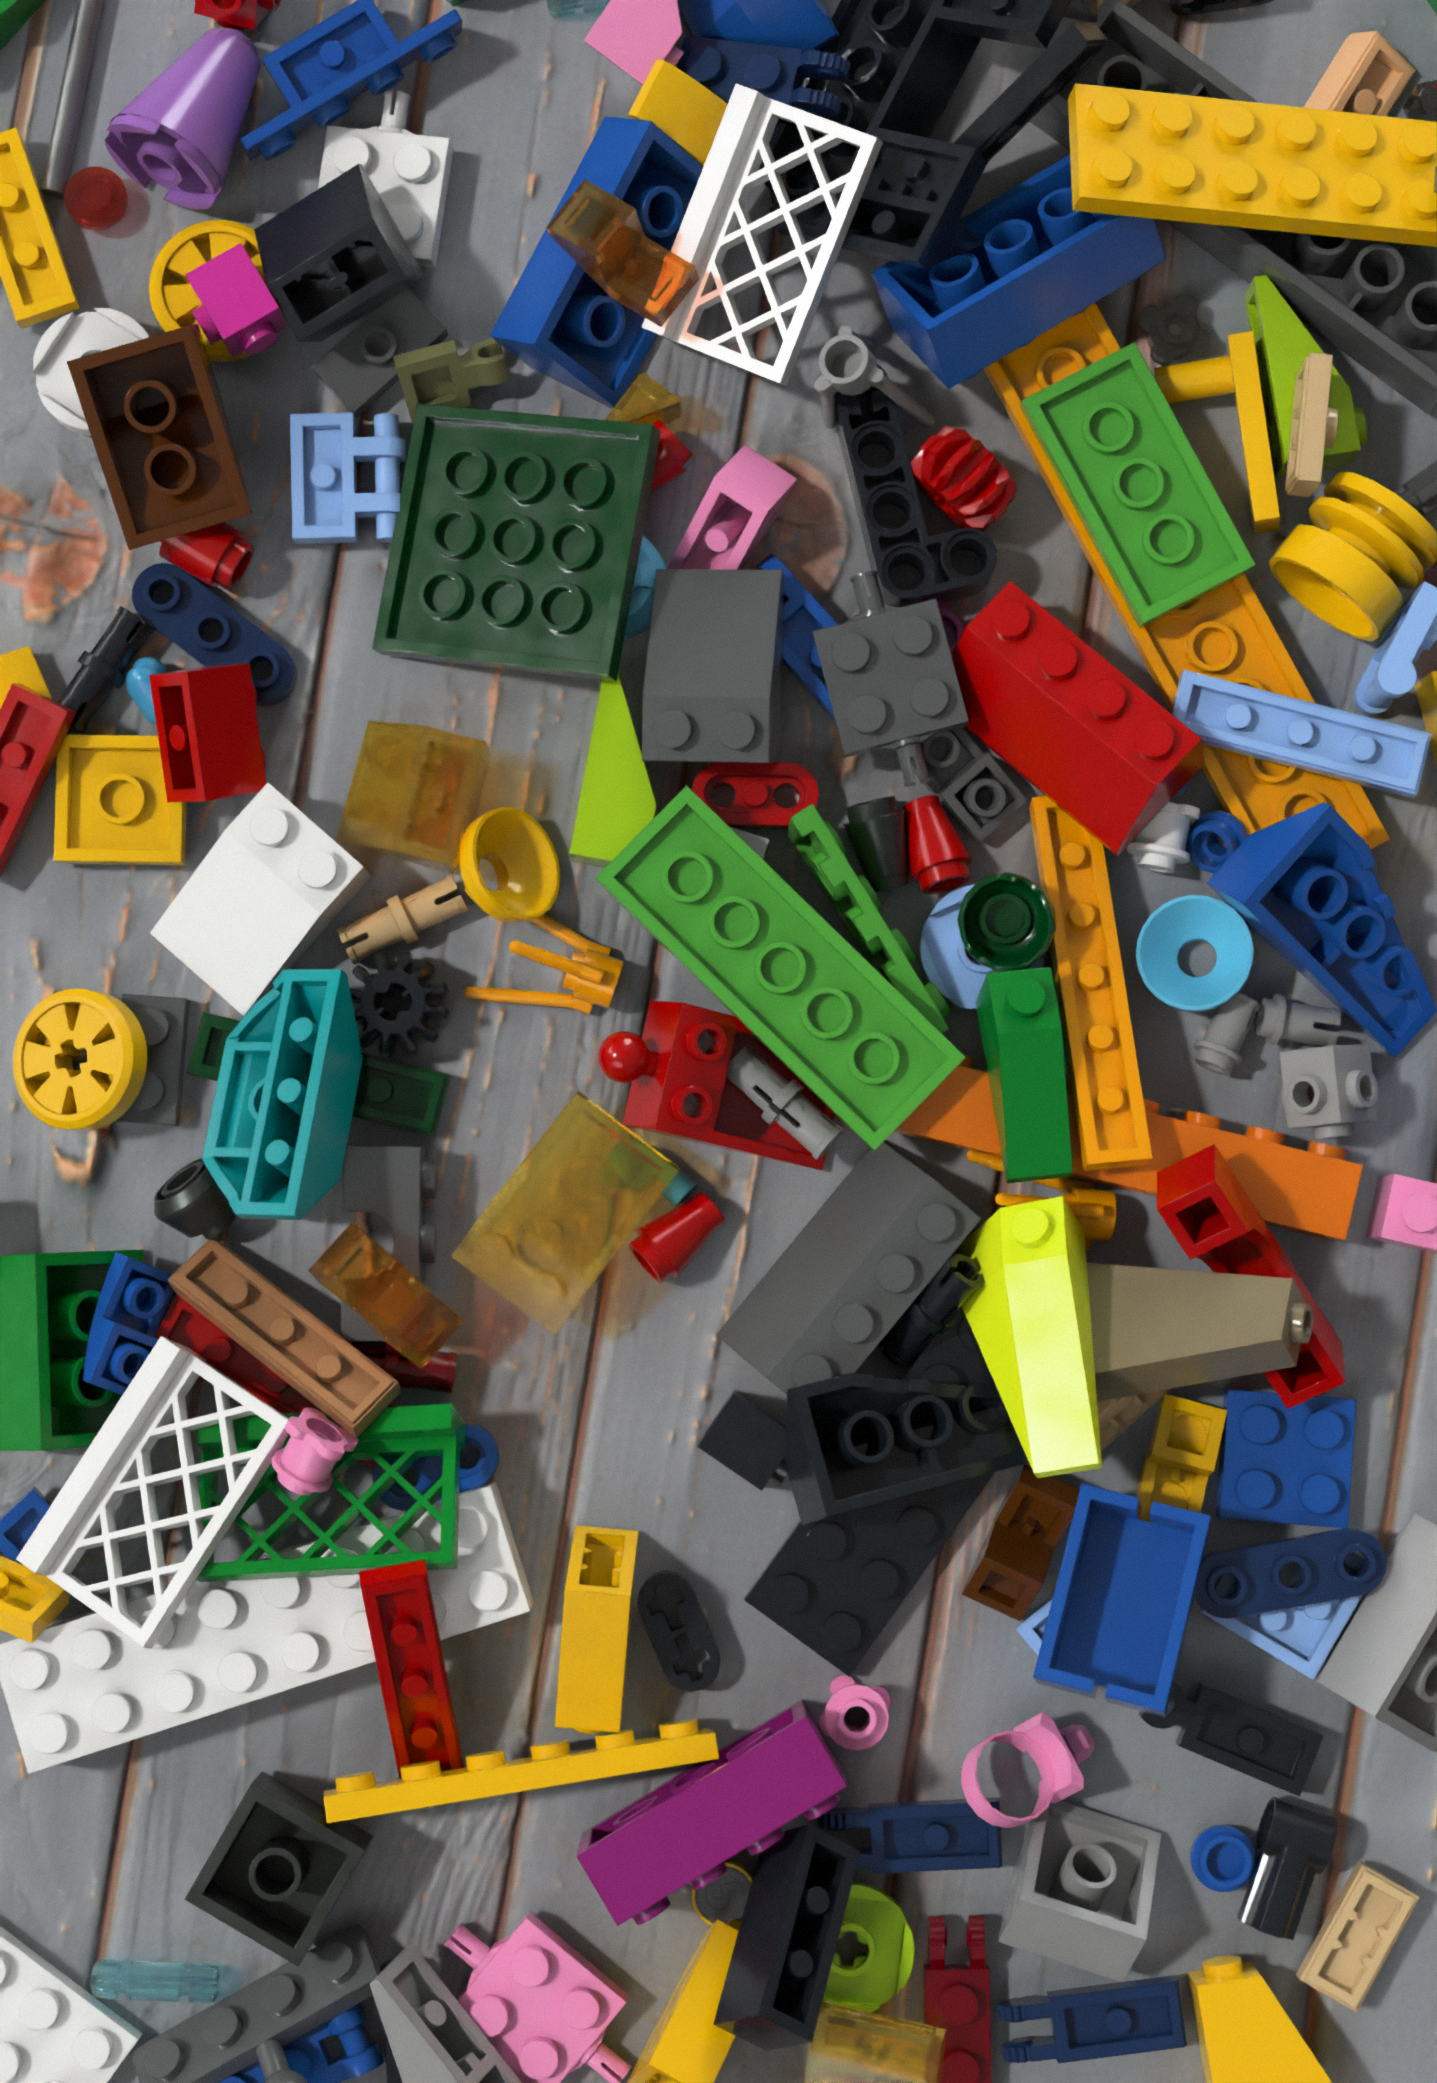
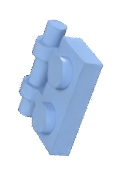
(326, 477)

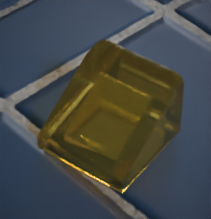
(645, 403)

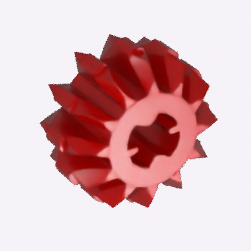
(963, 479)

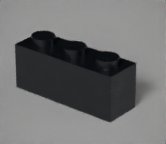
(787, 1939)

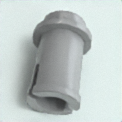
(1295, 1022)
(1226, 1035)

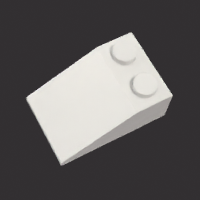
(259, 899)

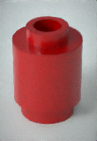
(210, 554)

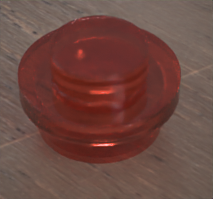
(95, 198)

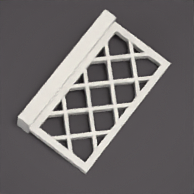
(719, 205)
(108, 1472)

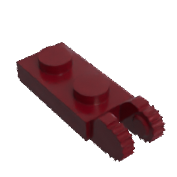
(960, 2002)

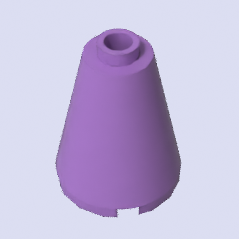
(188, 120)

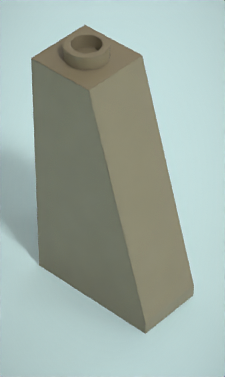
(1190, 1327)

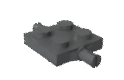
(890, 678)

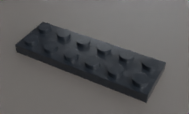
(849, 1573)

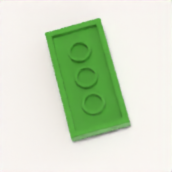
(1137, 485)

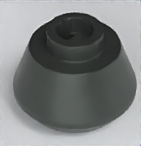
(193, 1203)

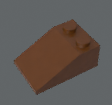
(161, 436)

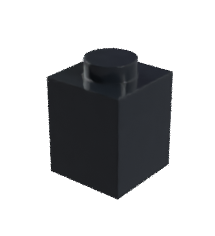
(747, 1442)

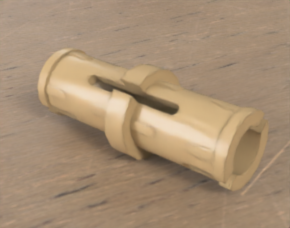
(402, 919)

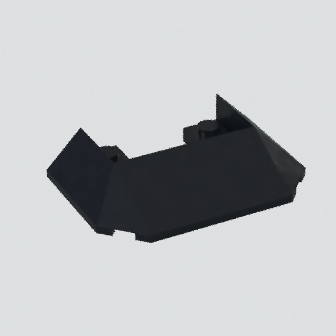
(897, 87)

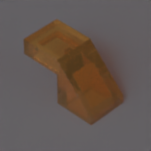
(612, 249)
(386, 1295)

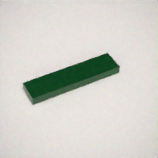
(386, 1088)

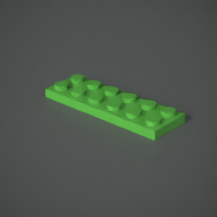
(780, 968)

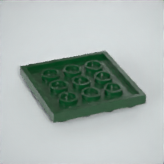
(517, 541)

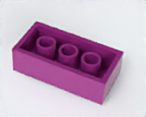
(711, 1814)

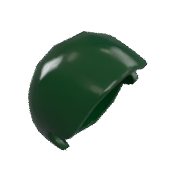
(1006, 922)

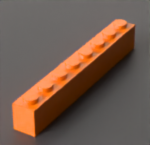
(1288, 1186)

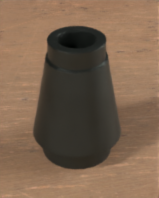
(879, 841)

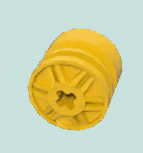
(1356, 556)

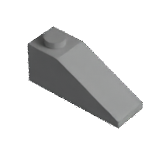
(430, 2029)

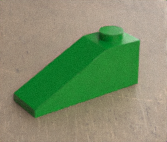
(1026, 1072)

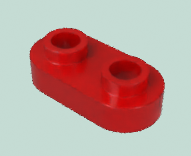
(755, 791)

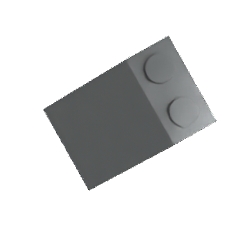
(714, 667)

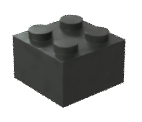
(278, 1868)

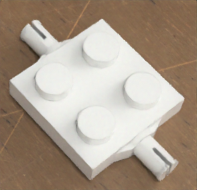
(404, 168)

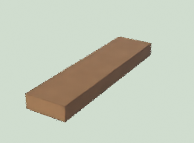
(285, 1336)

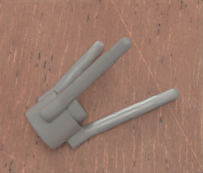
(851, 370)

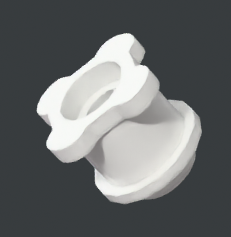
(1165, 839)

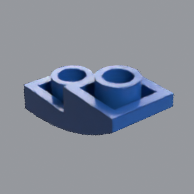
(125, 1322)

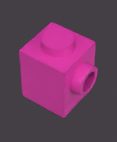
(235, 303)

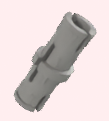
(783, 1102)

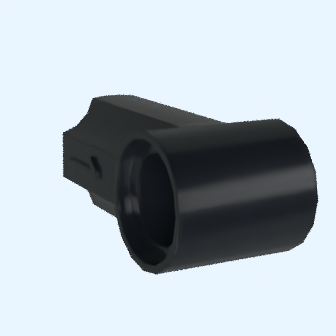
(1290, 1850)

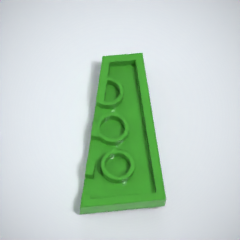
(857, 908)

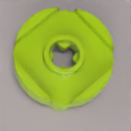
(889, 1953)

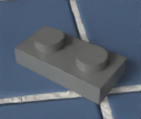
(165, 1032)

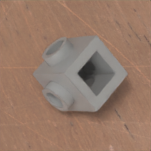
(1328, 1089)

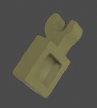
(443, 378)

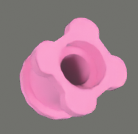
(311, 1452)
(850, 1694)

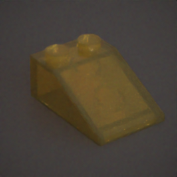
(566, 1212)

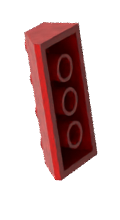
(1070, 720)

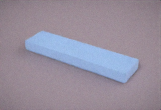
(1302, 734)

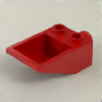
(683, 1085)

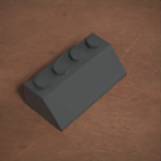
(849, 1273)

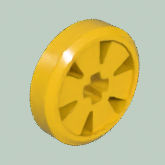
(169, 288)
(106, 1081)

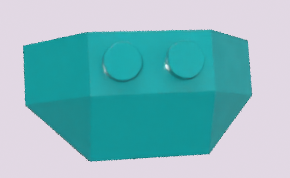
(286, 1097)

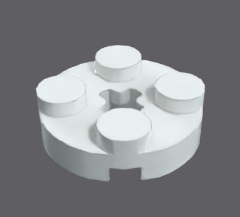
(71, 339)

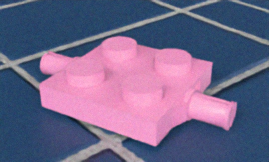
(540, 2003)

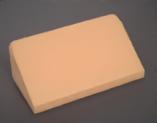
(1363, 77)

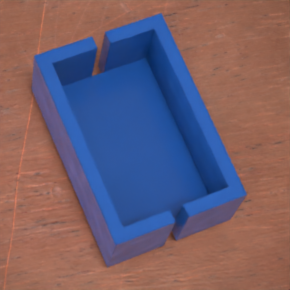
(1123, 1600)

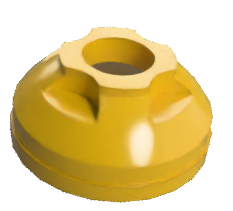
(523, 863)

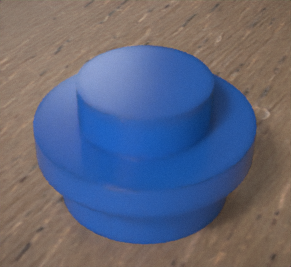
(1222, 1858)

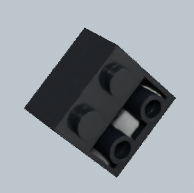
(334, 257)

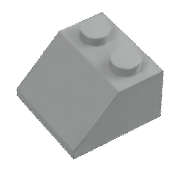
(1082, 1890)

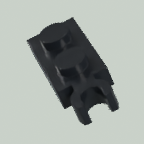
(1241, 1736)

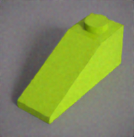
(1280, 349)
(615, 787)

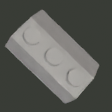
(1391, 1644)

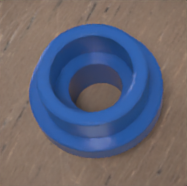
(1203, 841)

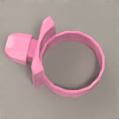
(1056, 1757)

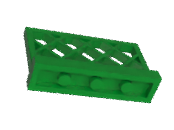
(395, 1433)

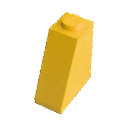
(596, 1629)
(1245, 2029)
(685, 2041)

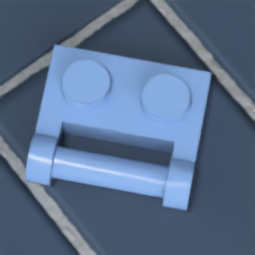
(1391, 667)

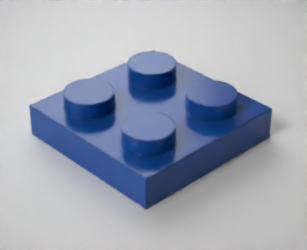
(1285, 1460)

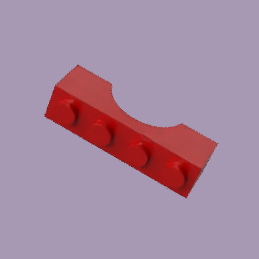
(1224, 1230)

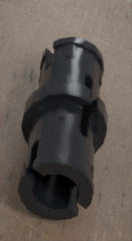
(104, 666)
(932, 1310)

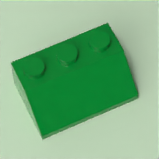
(43, 1348)

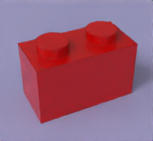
(208, 732)

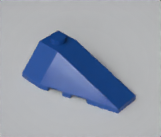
(1320, 906)

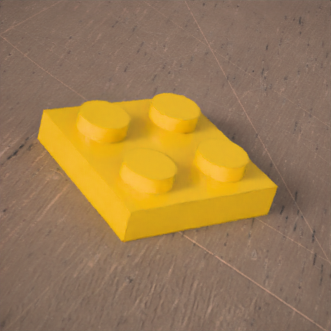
(115, 803)

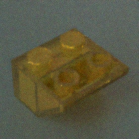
(414, 794)

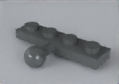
(264, 2017)

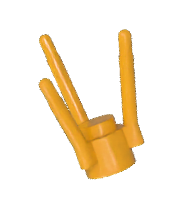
(589, 975)
(1091, 1207)

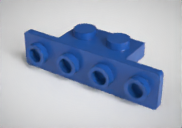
(336, 64)

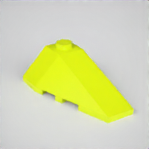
(1038, 1331)

